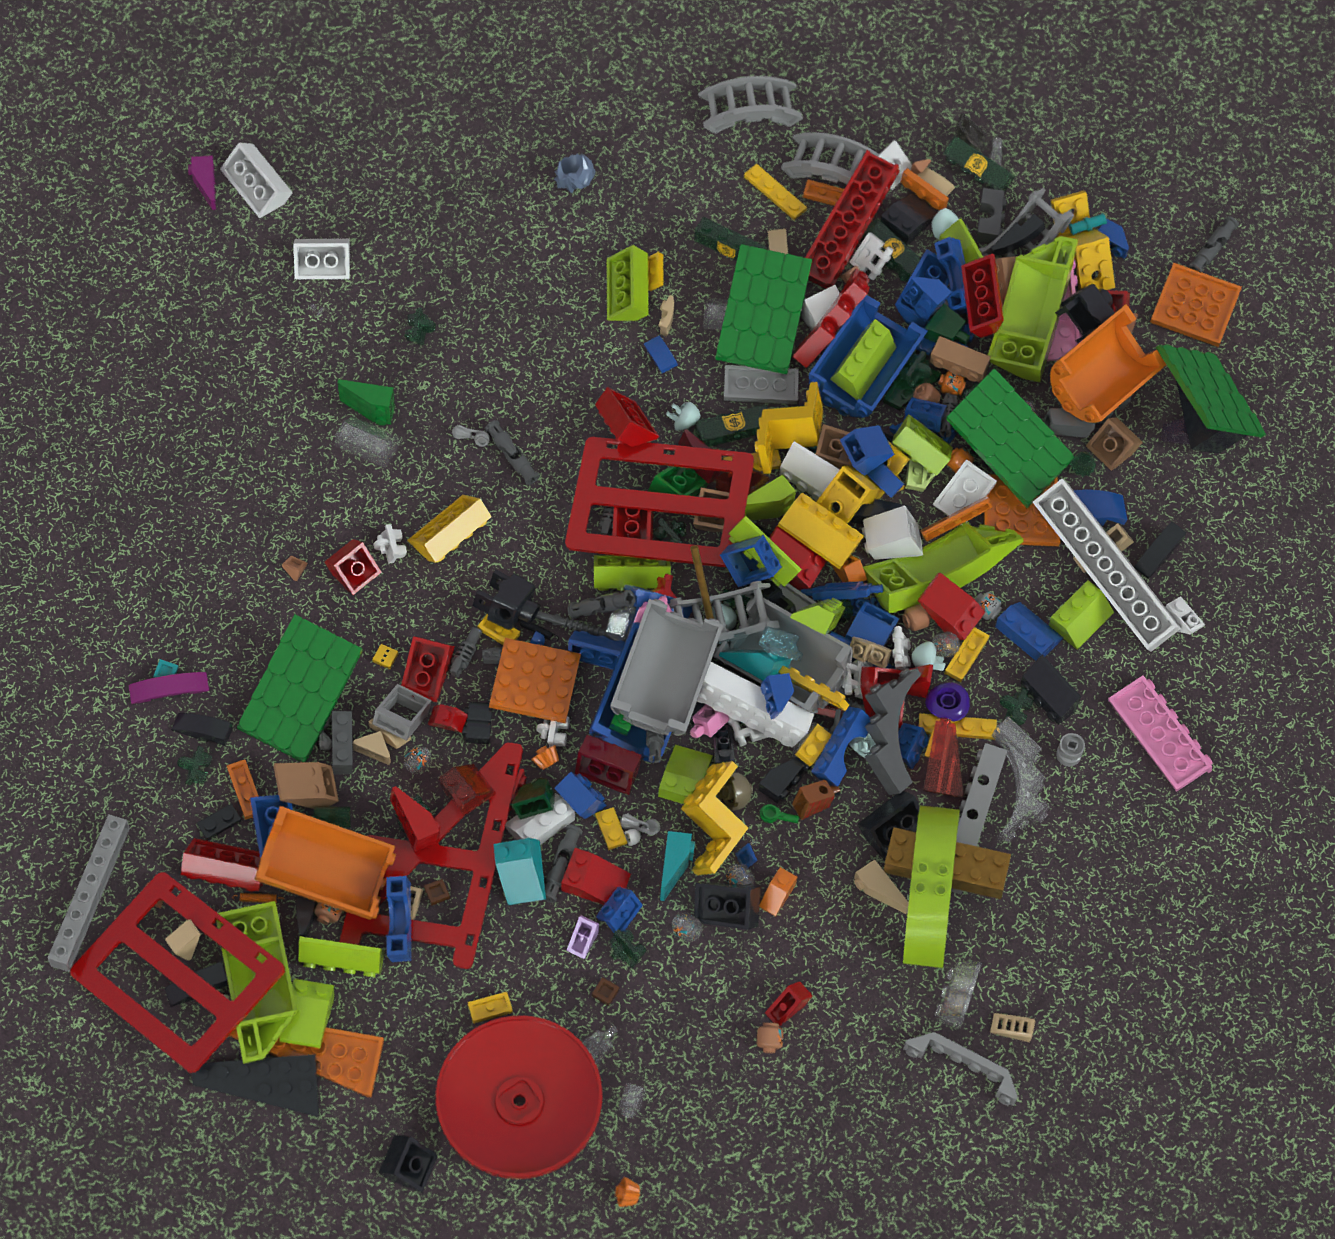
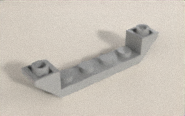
(917, 1046)

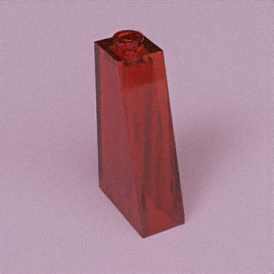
(943, 764)

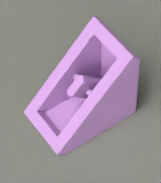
(583, 937)

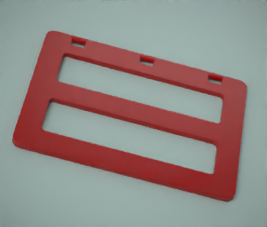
(589, 494)
(228, 1013)

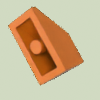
(851, 570)
(778, 891)

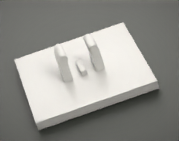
(895, 155)

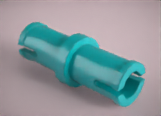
(1087, 224)

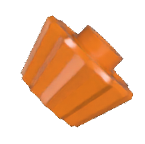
(546, 757)
(627, 1192)

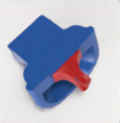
(663, 588)

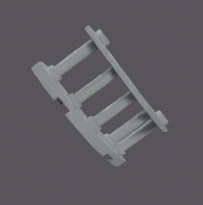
(753, 112)
(803, 168)
(1060, 225)
(745, 628)

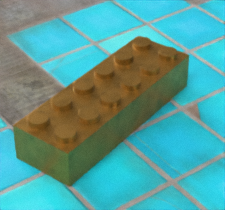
(974, 870)

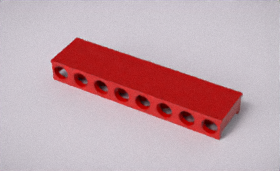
(850, 218)

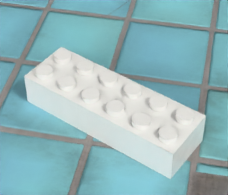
(747, 704)

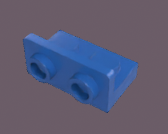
(927, 413)
(912, 742)
(620, 909)

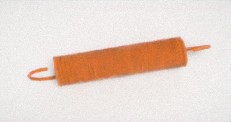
(250, 897)

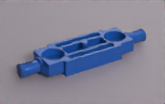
(843, 590)

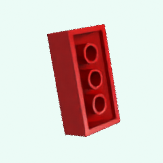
(982, 296)
(625, 419)
(221, 864)

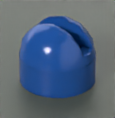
(538, 639)

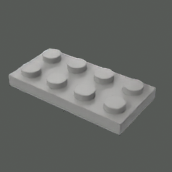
(760, 385)

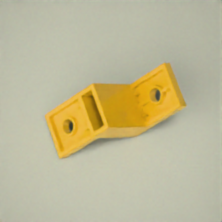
(1093, 246)
(785, 425)
(854, 489)
(714, 818)

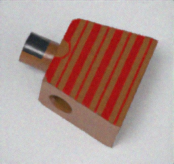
(814, 798)

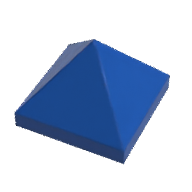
(746, 855)

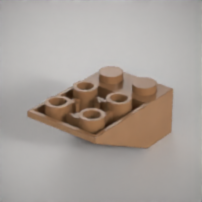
(306, 784)

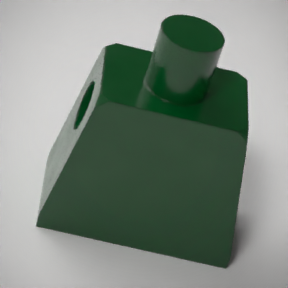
(947, 325)
(534, 799)

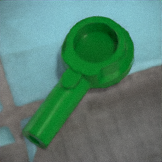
(770, 814)

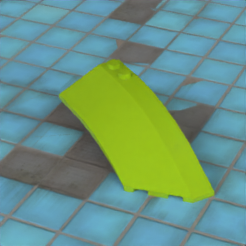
(1030, 306)
(957, 555)
(275, 1010)

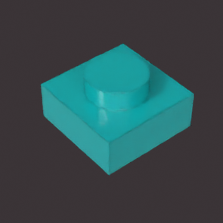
(165, 668)

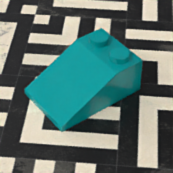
(756, 662)
(677, 856)
(520, 870)

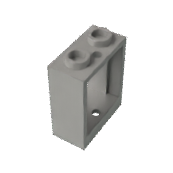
(396, 724)

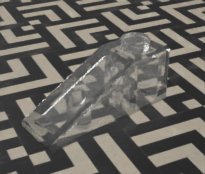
(620, 623)

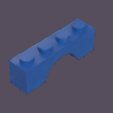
(951, 257)
(831, 763)
(400, 919)

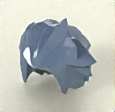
(574, 172)

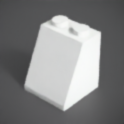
(817, 305)
(892, 535)

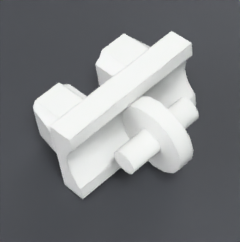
(387, 544)
(554, 737)

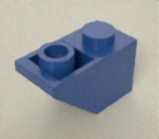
(1117, 239)
(777, 693)

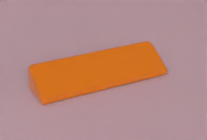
(956, 518)

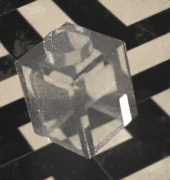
(632, 1100)

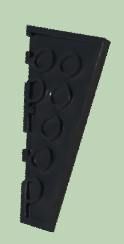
(276, 1081)

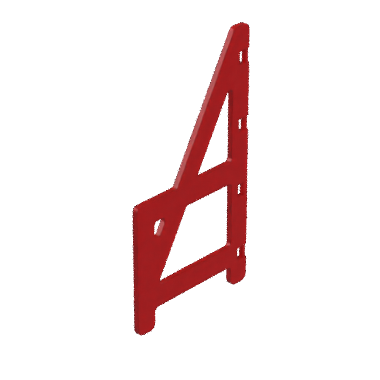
(479, 862)

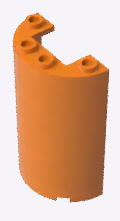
(1103, 369)
(325, 863)

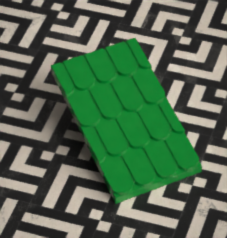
(763, 309)
(1209, 400)
(1010, 438)
(299, 688)

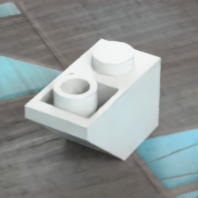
(1184, 616)

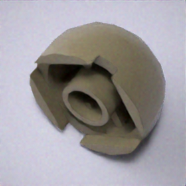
(738, 789)

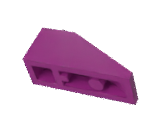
(204, 177)

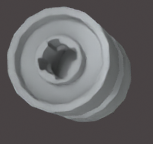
(1070, 749)

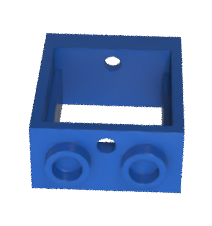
(741, 573)

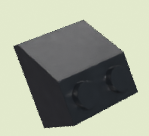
(408, 1163)

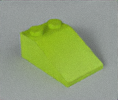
(770, 500)
(683, 773)
(312, 1015)

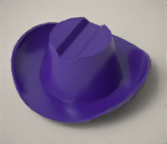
(948, 701)

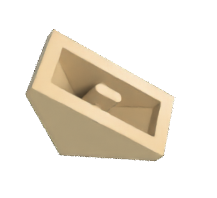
(373, 747)
(184, 940)

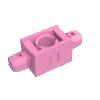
(707, 722)

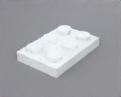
(964, 489)

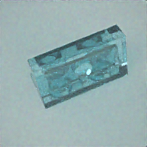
(780, 643)

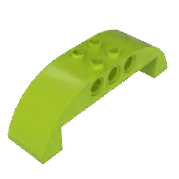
(931, 886)

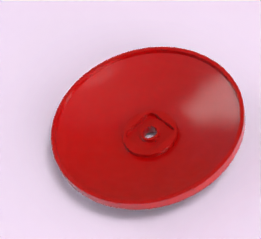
(509, 1061)

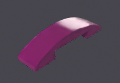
(168, 686)

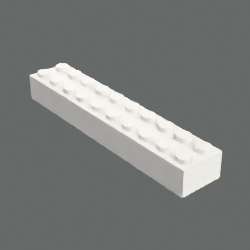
(1106, 565)

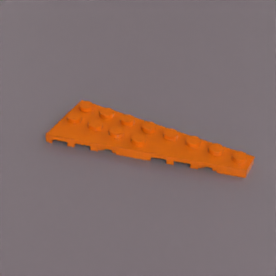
(343, 1058)

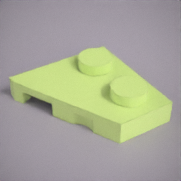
(917, 477)

